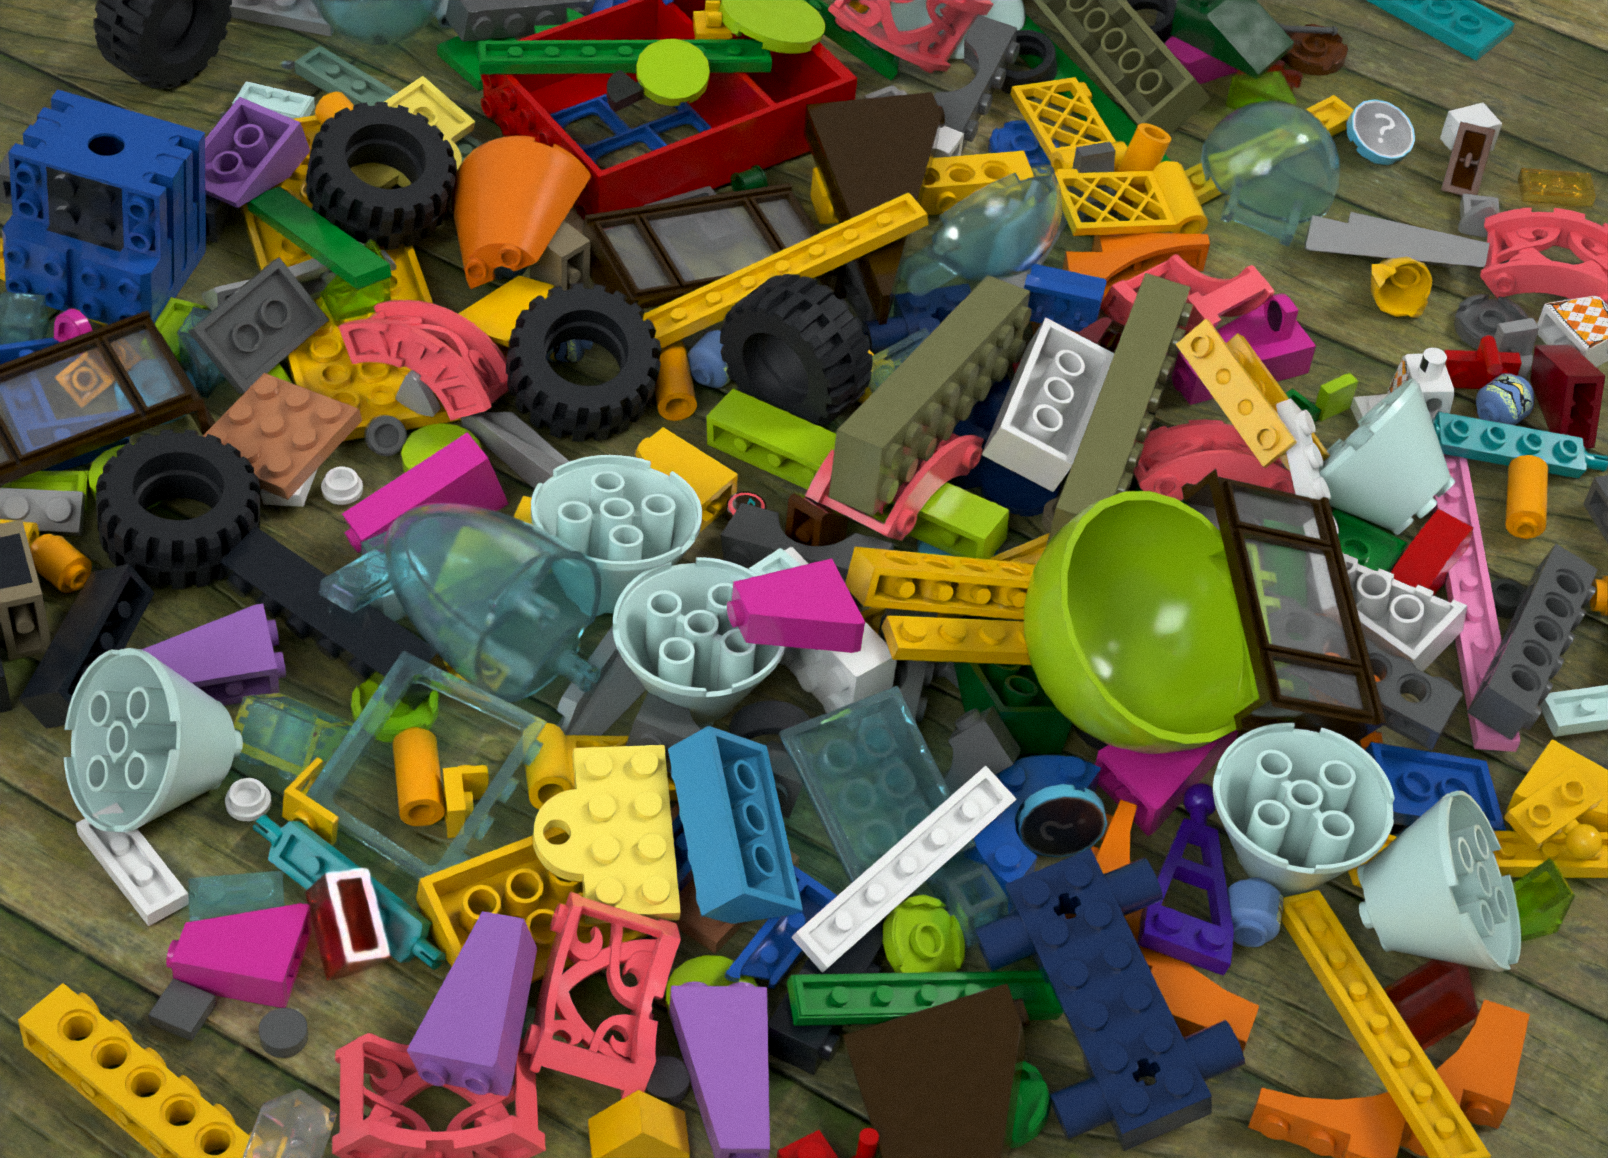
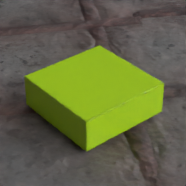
(1336, 396)

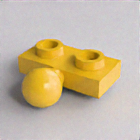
(1556, 810)

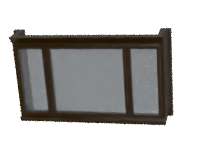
(689, 243)
(90, 395)
(1294, 609)

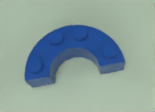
(999, 841)

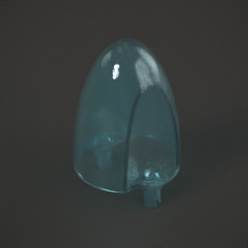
(494, 596)

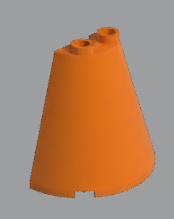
(511, 203)

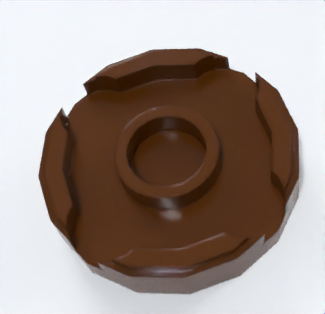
(1316, 53)

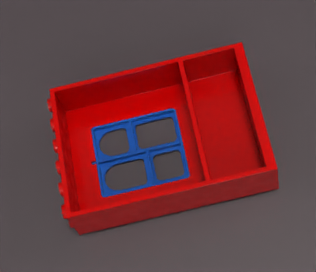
(739, 117)

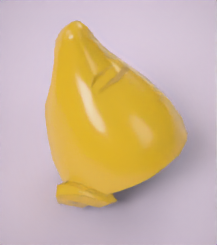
(1401, 286)

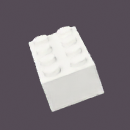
(1048, 405)
(842, 676)

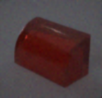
(347, 923)
(1434, 1000)

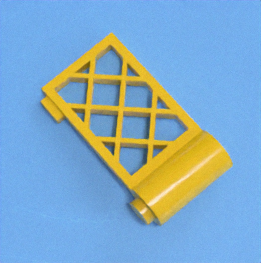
(1081, 103)
(1168, 197)
(553, 766)

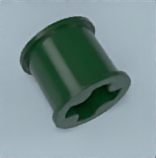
(749, 179)

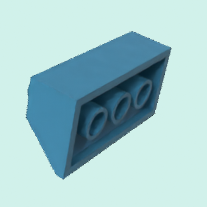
(733, 828)

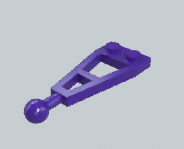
(1180, 934)

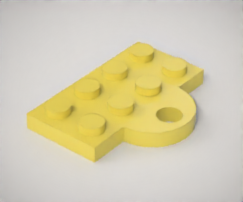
(440, 111)
(616, 831)

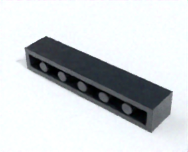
(291, 588)

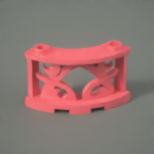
(956, 21)
(1521, 238)
(1207, 294)
(439, 345)
(1197, 448)
(948, 461)
(610, 1063)
(382, 1134)

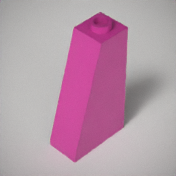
(1282, 358)
(451, 475)
(1156, 780)

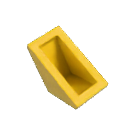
(639, 1129)

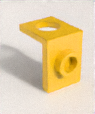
(304, 809)

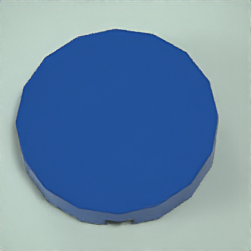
(1019, 137)

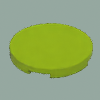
(778, 24)

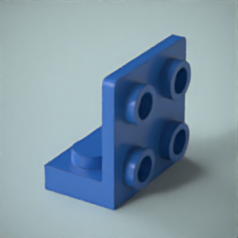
(1064, 296)

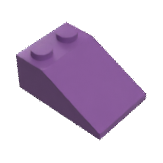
(251, 152)

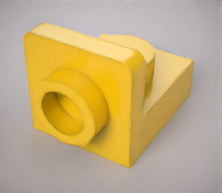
(460, 788)

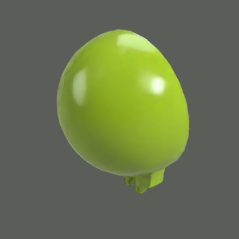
(1139, 626)

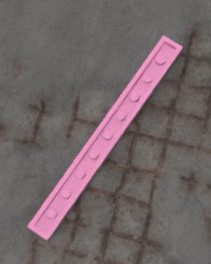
(1470, 584)

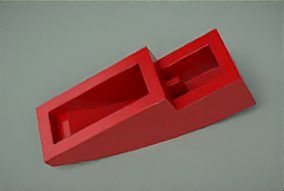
(1433, 552)

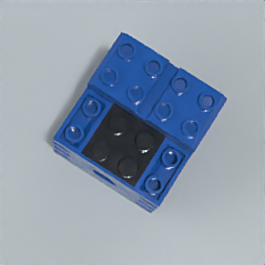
(104, 209)

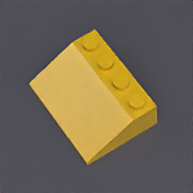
(509, 884)

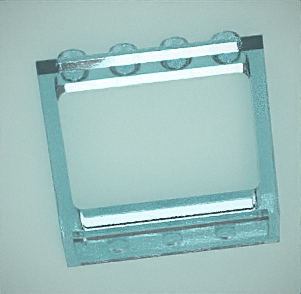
(403, 674)

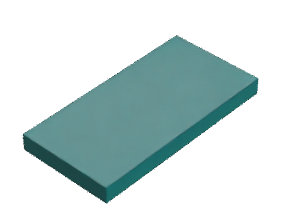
(1456, 23)

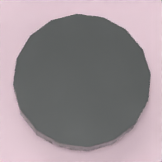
(1480, 317)

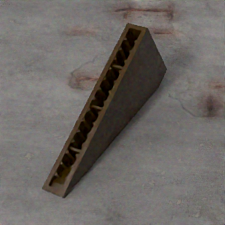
(870, 156)
(944, 1077)

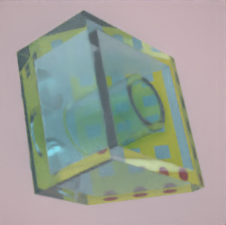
(287, 733)

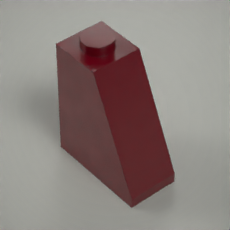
(1568, 391)

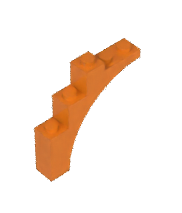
(1128, 255)
(1188, 993)
(1477, 1076)

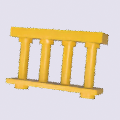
(1243, 391)

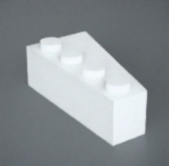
(1401, 617)

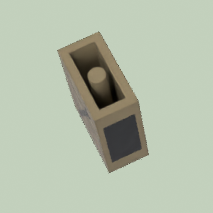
(21, 598)

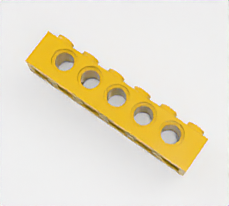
(948, 181)
(938, 583)
(65, 1016)

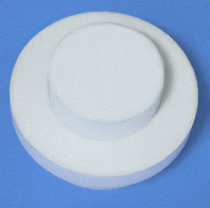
(342, 486)
(247, 799)

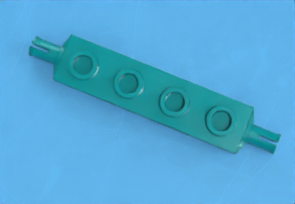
(1504, 442)
(308, 856)

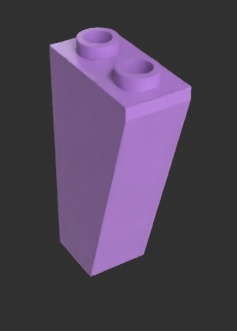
(227, 656)
(480, 1010)
(726, 1055)

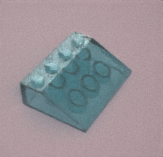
(867, 777)

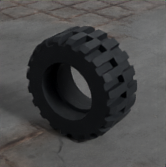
(161, 38)
(387, 138)
(590, 317)
(797, 349)
(170, 468)

